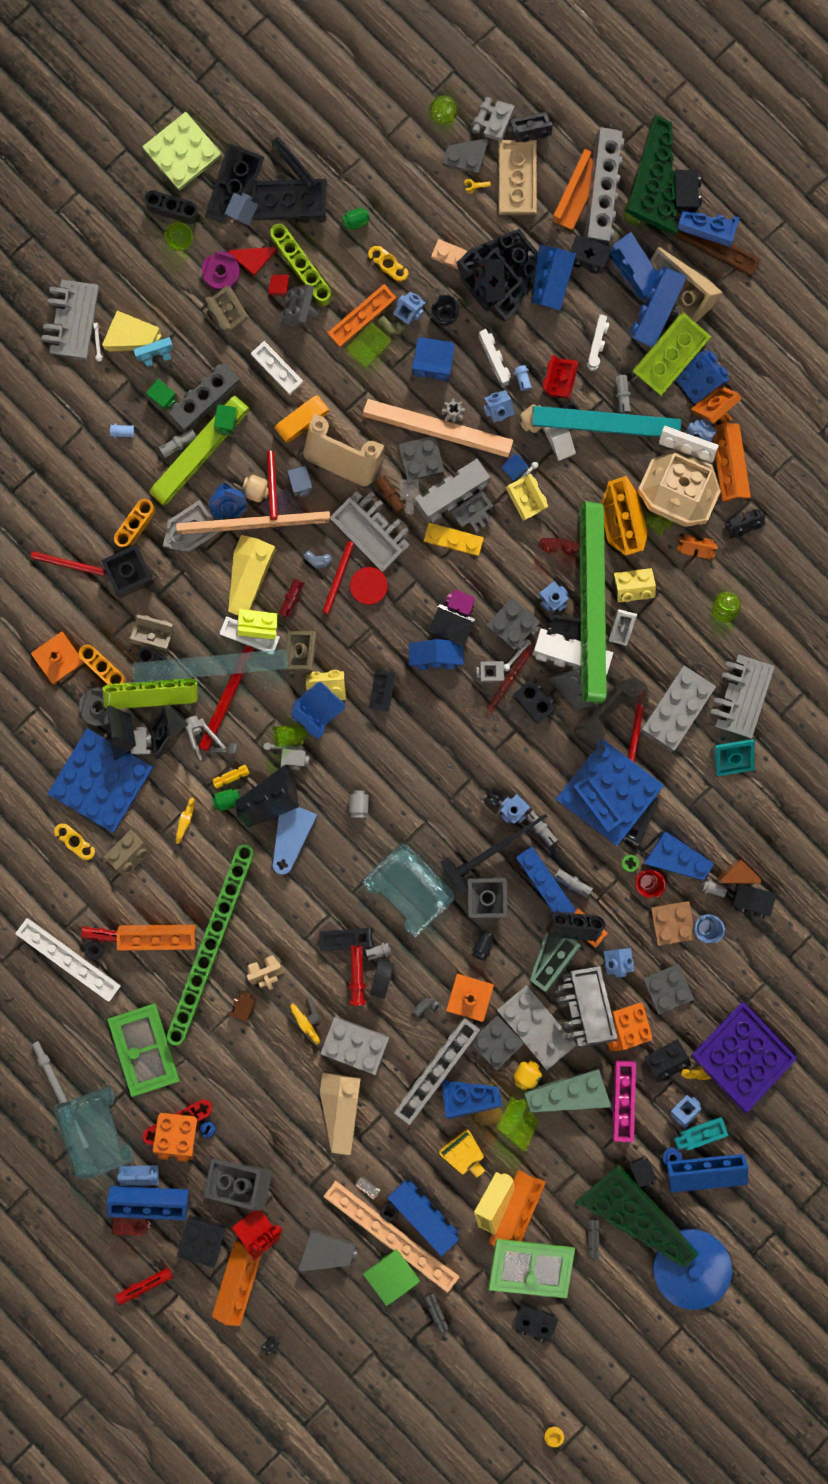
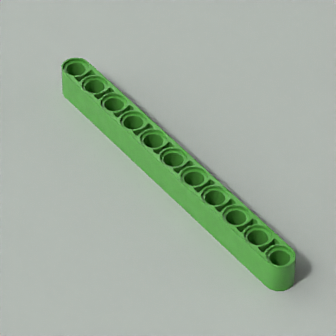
(592, 603)
(211, 955)

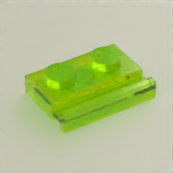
(368, 345)

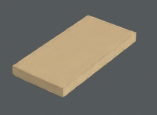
(517, 177)

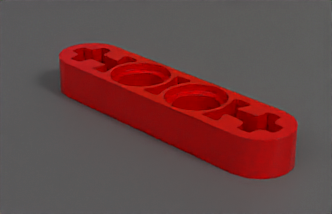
(196, 1105)

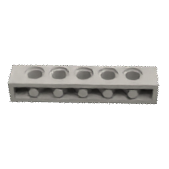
(613, 140)
(436, 1070)

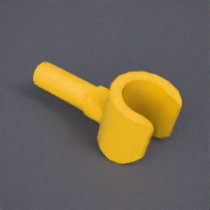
(475, 185)

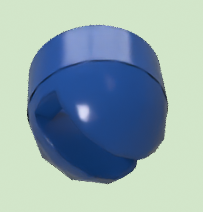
(211, 1132)

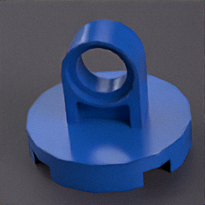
(227, 502)

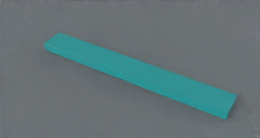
(601, 421)

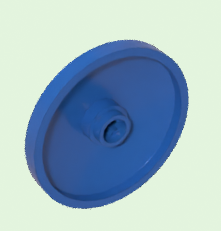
(700, 1281)

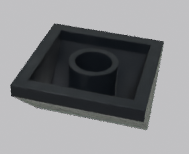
(451, 625)
(121, 731)
(166, 731)

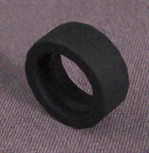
(381, 979)

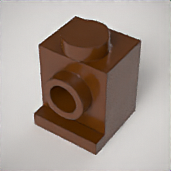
(243, 1006)

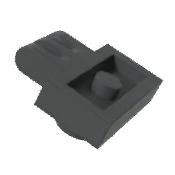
(473, 512)

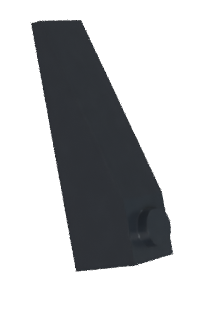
(235, 175)

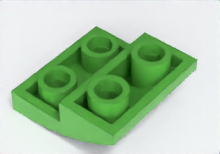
(391, 1277)

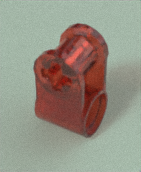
(129, 1226)

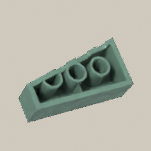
(570, 1093)

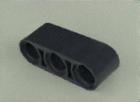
(165, 201)
(575, 926)

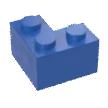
(435, 654)

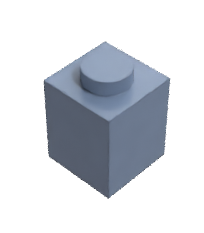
(241, 208)
(300, 481)

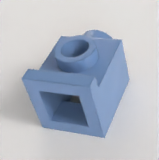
(686, 1103)

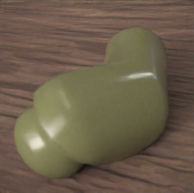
(392, 328)

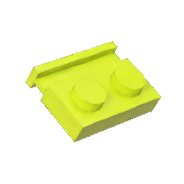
(257, 624)

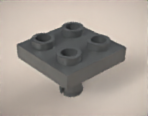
(298, 306)

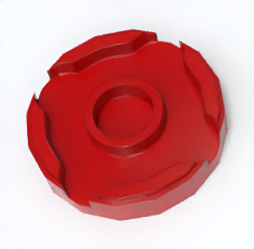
(368, 586)

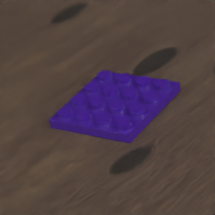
(743, 1057)

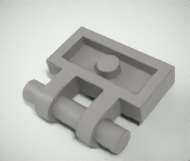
(499, 119)

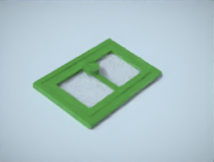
(143, 1050)
(531, 1268)

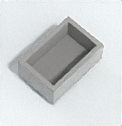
(355, 1045)

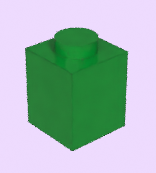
(162, 395)
(225, 419)

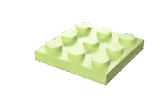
(182, 151)

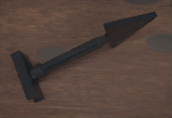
(457, 873)

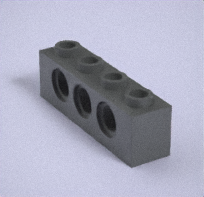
(203, 407)

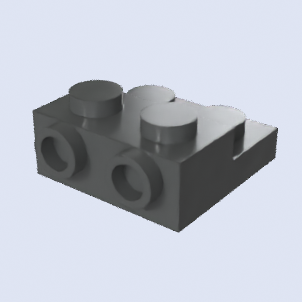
(513, 625)

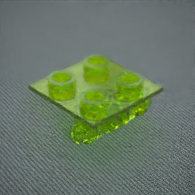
(518, 1123)

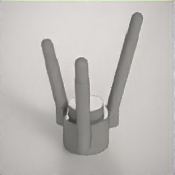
(194, 728)

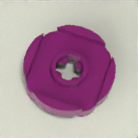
(215, 262)

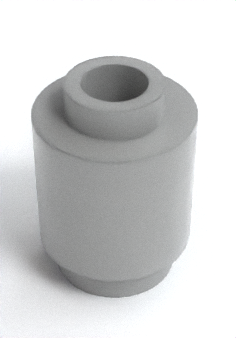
(358, 804)

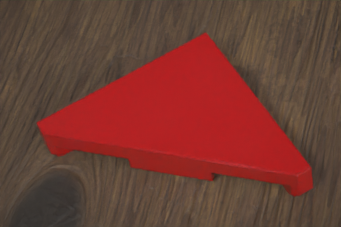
(254, 258)

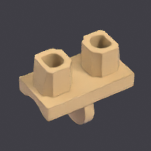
(267, 975)

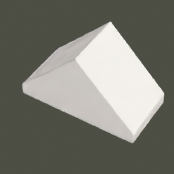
(560, 442)
(622, 627)

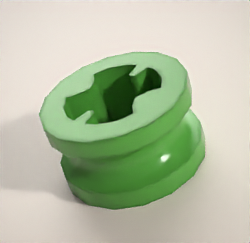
(625, 867)

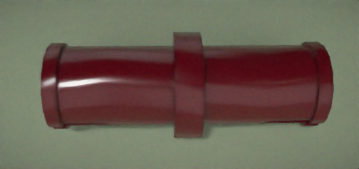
(291, 598)

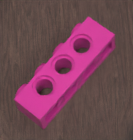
(623, 1100)

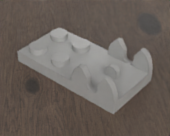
(536, 1027)

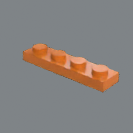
(362, 316)

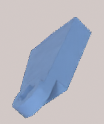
(291, 835)

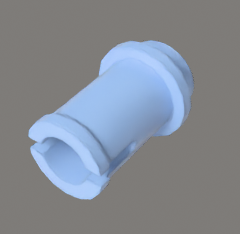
(523, 378)
(121, 431)

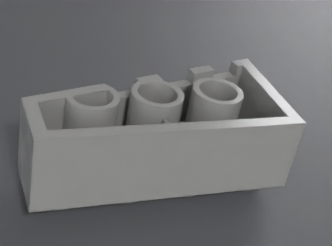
(452, 491)

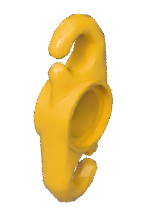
(390, 271)
(185, 820)
(79, 849)
(305, 1024)
(697, 1073)

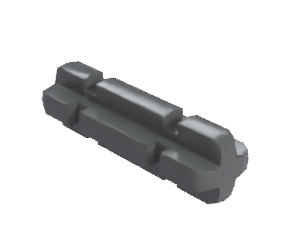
(593, 1239)
(436, 1313)

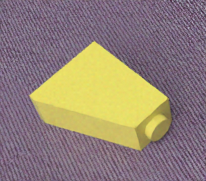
(129, 333)
(494, 1203)

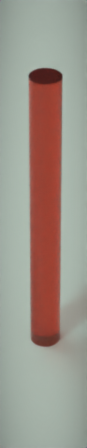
(509, 679)

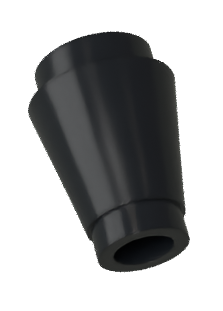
(483, 946)

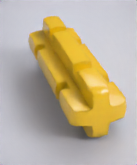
(230, 776)

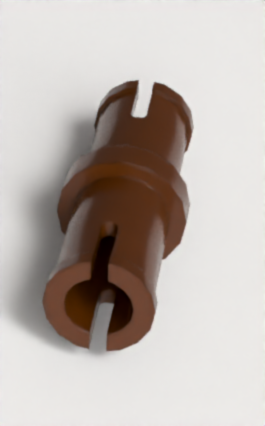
(390, 494)

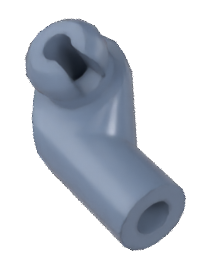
(319, 561)

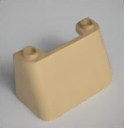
(339, 458)

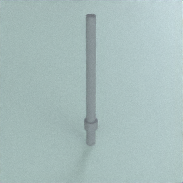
(43, 1060)

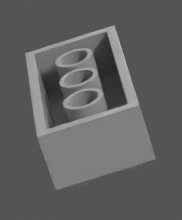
(677, 708)

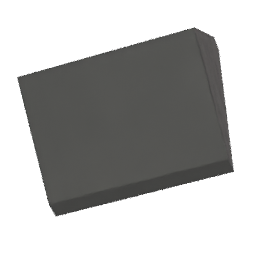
(487, 898)

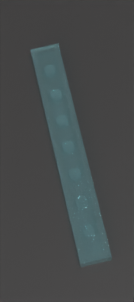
(210, 665)

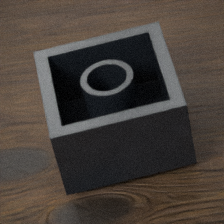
(127, 571)
(201, 1241)

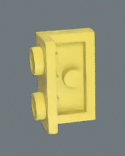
(527, 496)
(635, 585)
(333, 680)

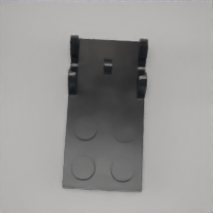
(289, 200)

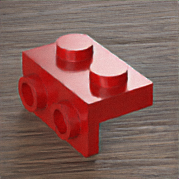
(560, 377)

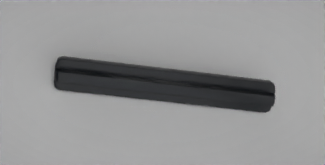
(294, 163)

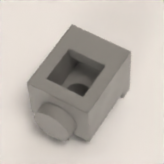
(497, 668)
(143, 742)
(294, 759)

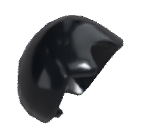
(445, 310)

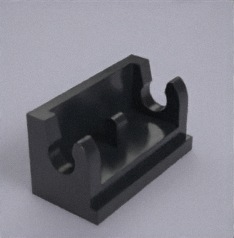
(566, 626)
(382, 690)

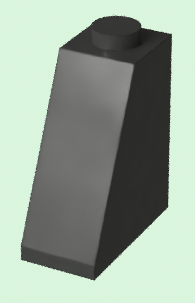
(326, 1252)

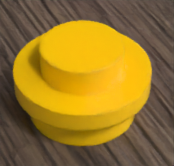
(554, 1437)

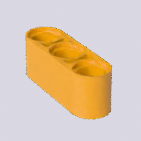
(300, 419)
(135, 515)
(96, 660)

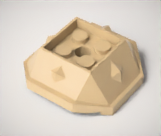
(682, 504)

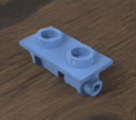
(138, 1175)

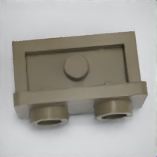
(227, 309)
(152, 633)
(128, 853)

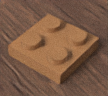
(673, 923)

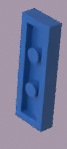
(598, 803)

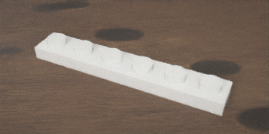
(68, 959)

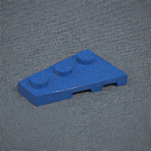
(709, 228)

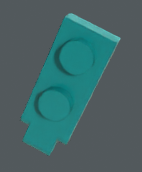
(701, 1134)

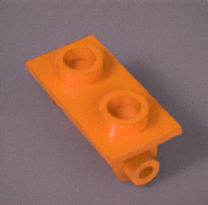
(704, 547)

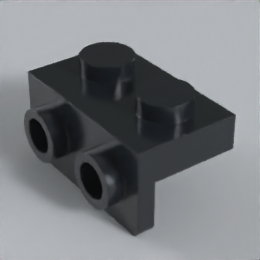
(531, 127)
(668, 1061)

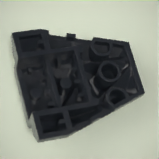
(519, 267)

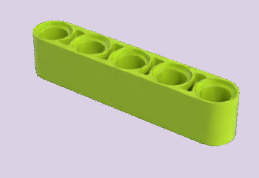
(299, 256)
(150, 693)

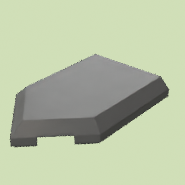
(188, 542)

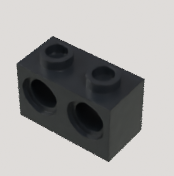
(530, 705)

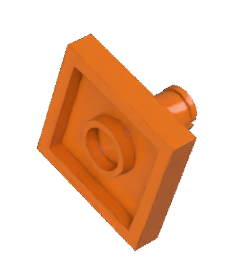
(716, 405)
(57, 658)
(470, 997)

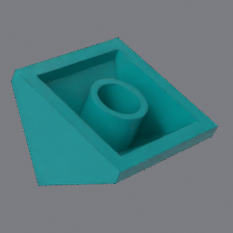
(734, 757)

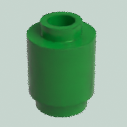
(356, 219)
(225, 799)

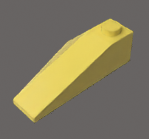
(249, 568)

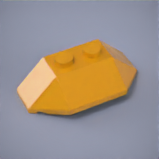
(624, 517)

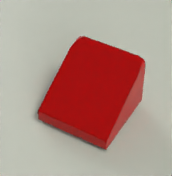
(279, 285)

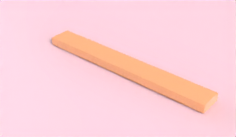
(437, 428)
(252, 523)
(391, 1236)

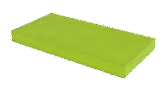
(671, 353)

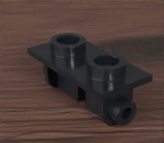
(753, 521)

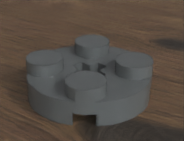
(87, 709)

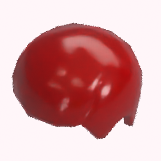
(650, 883)

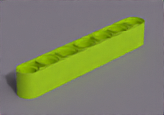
(193, 457)

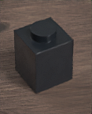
(642, 1172)

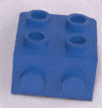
(433, 359)
(702, 376)
(316, 709)

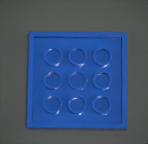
(622, 783)
(99, 784)

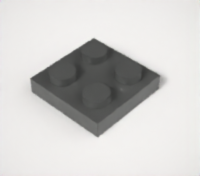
(421, 458)
(668, 989)
(496, 1042)

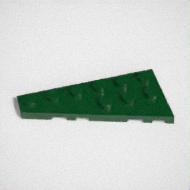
(654, 181)
(631, 1211)

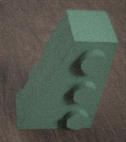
(553, 960)

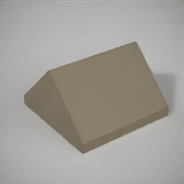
(301, 650)

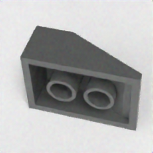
(238, 1184)

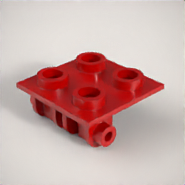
(257, 1233)

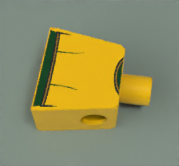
(463, 1153)

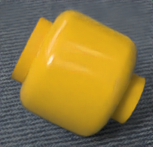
(527, 1075)

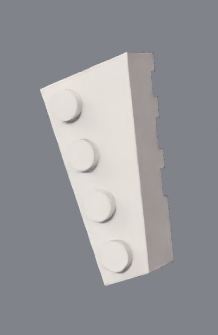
(562, 652)

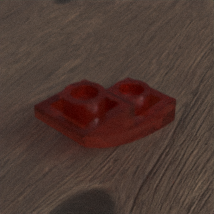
(551, 545)

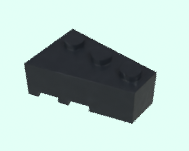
(268, 799)

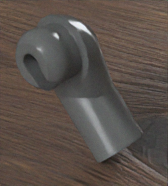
(427, 1004)

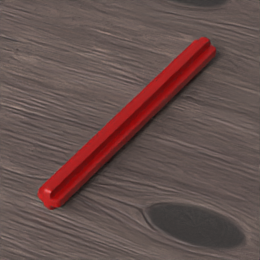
(223, 705)

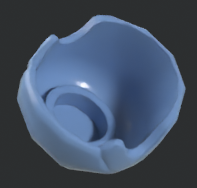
(709, 928)

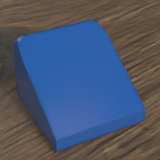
(515, 467)

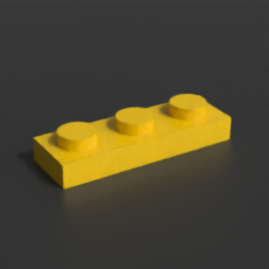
(453, 539)

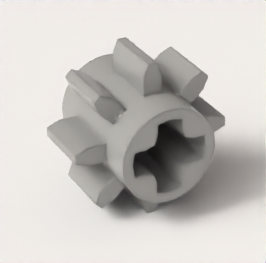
(453, 416)

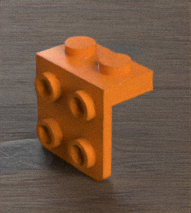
(631, 1027)
(175, 1137)

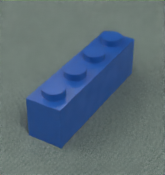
(658, 306)
(544, 881)
(707, 1173)
(148, 1203)
(423, 1217)

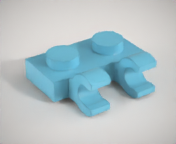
(160, 347)

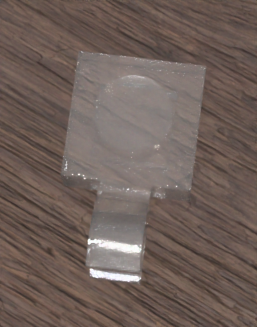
(408, 491)

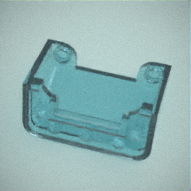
(410, 888)
(91, 1134)

